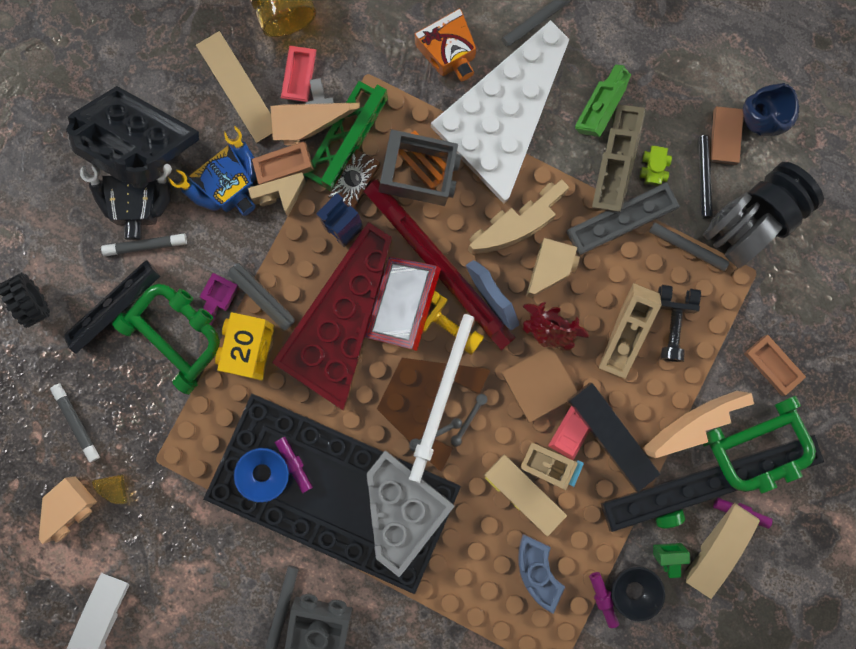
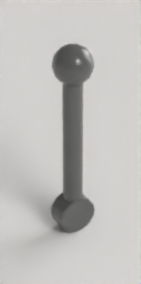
(456, 423)
(456, 440)

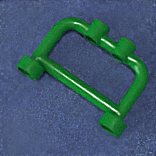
(199, 320)
(765, 481)

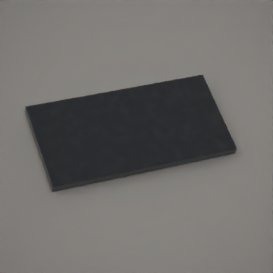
(333, 513)

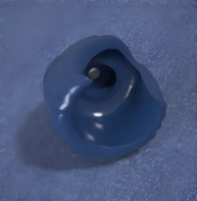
(771, 110)

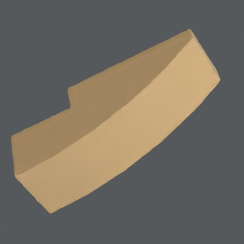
(721, 550)

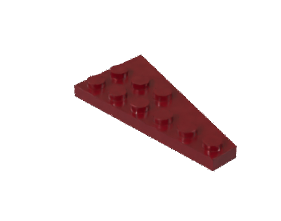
(332, 331)

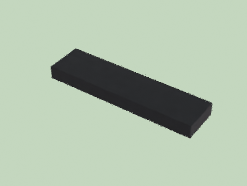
(111, 306)
(614, 437)

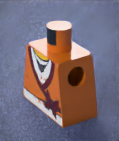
(448, 45)

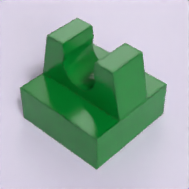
(671, 558)

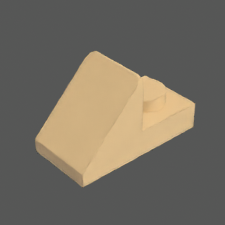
(285, 188)

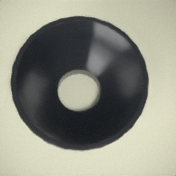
(648, 603)

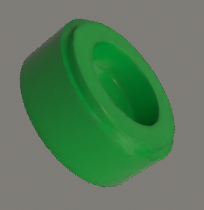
(671, 519)

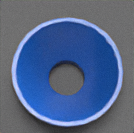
(261, 490)

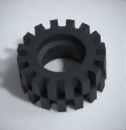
(24, 300)

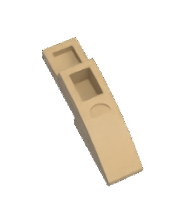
(511, 228)

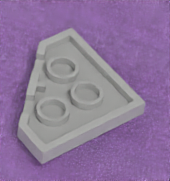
(402, 512)

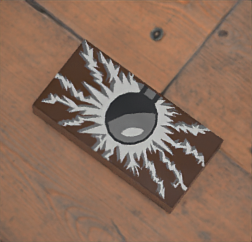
(355, 178)

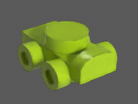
(657, 162)

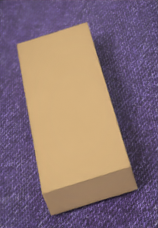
(525, 495)

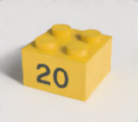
(245, 346)

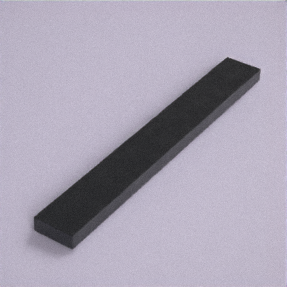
(697, 486)

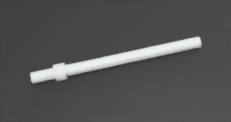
(423, 451)

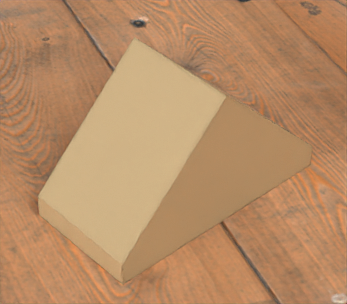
(549, 466)

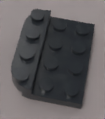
(127, 136)

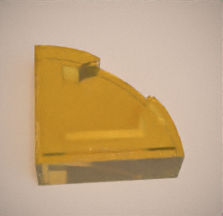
(111, 489)

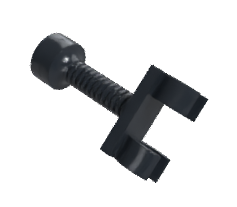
(692, 300)

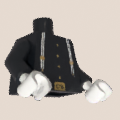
(129, 205)

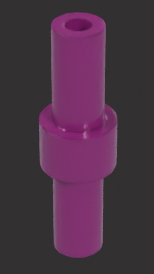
(294, 464)
(724, 506)
(604, 600)

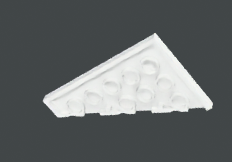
(502, 110)

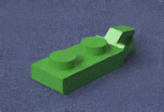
(603, 102)

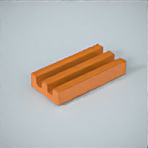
(415, 168)

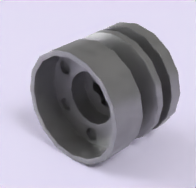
(742, 230)

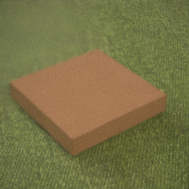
(539, 384)

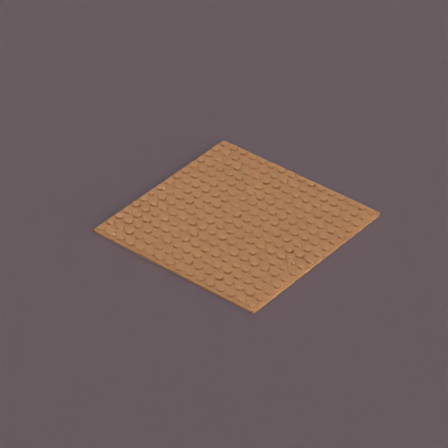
(475, 561)

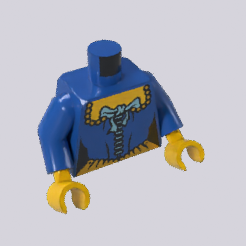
(223, 179)

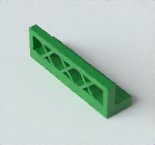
(352, 139)

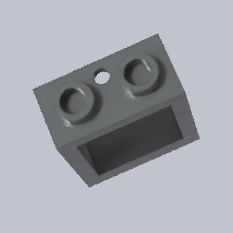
(422, 145)

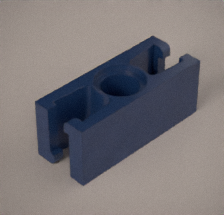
(340, 220)

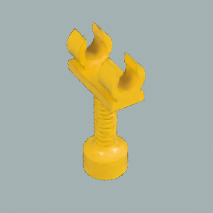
(474, 339)

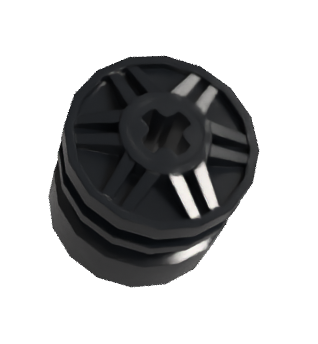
(787, 195)

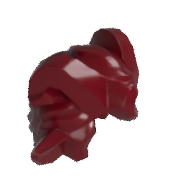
(551, 329)

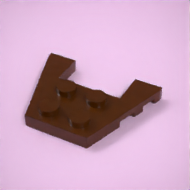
(412, 396)

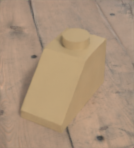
(552, 265)

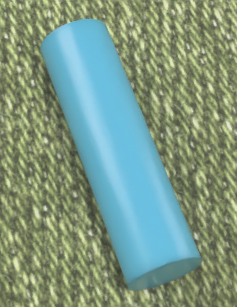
(576, 473)

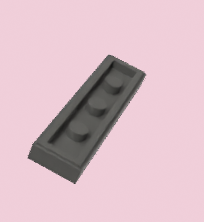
(613, 224)

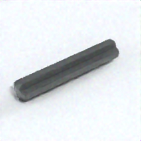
(261, 296)

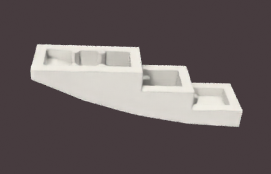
(99, 614)

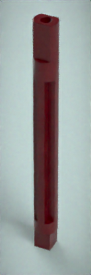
(449, 274)

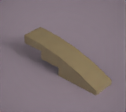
(619, 158)

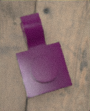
(218, 294)

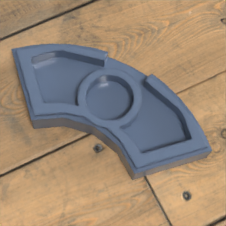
(492, 295)
(536, 573)

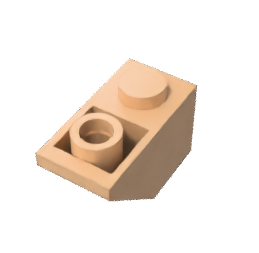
(62, 507)

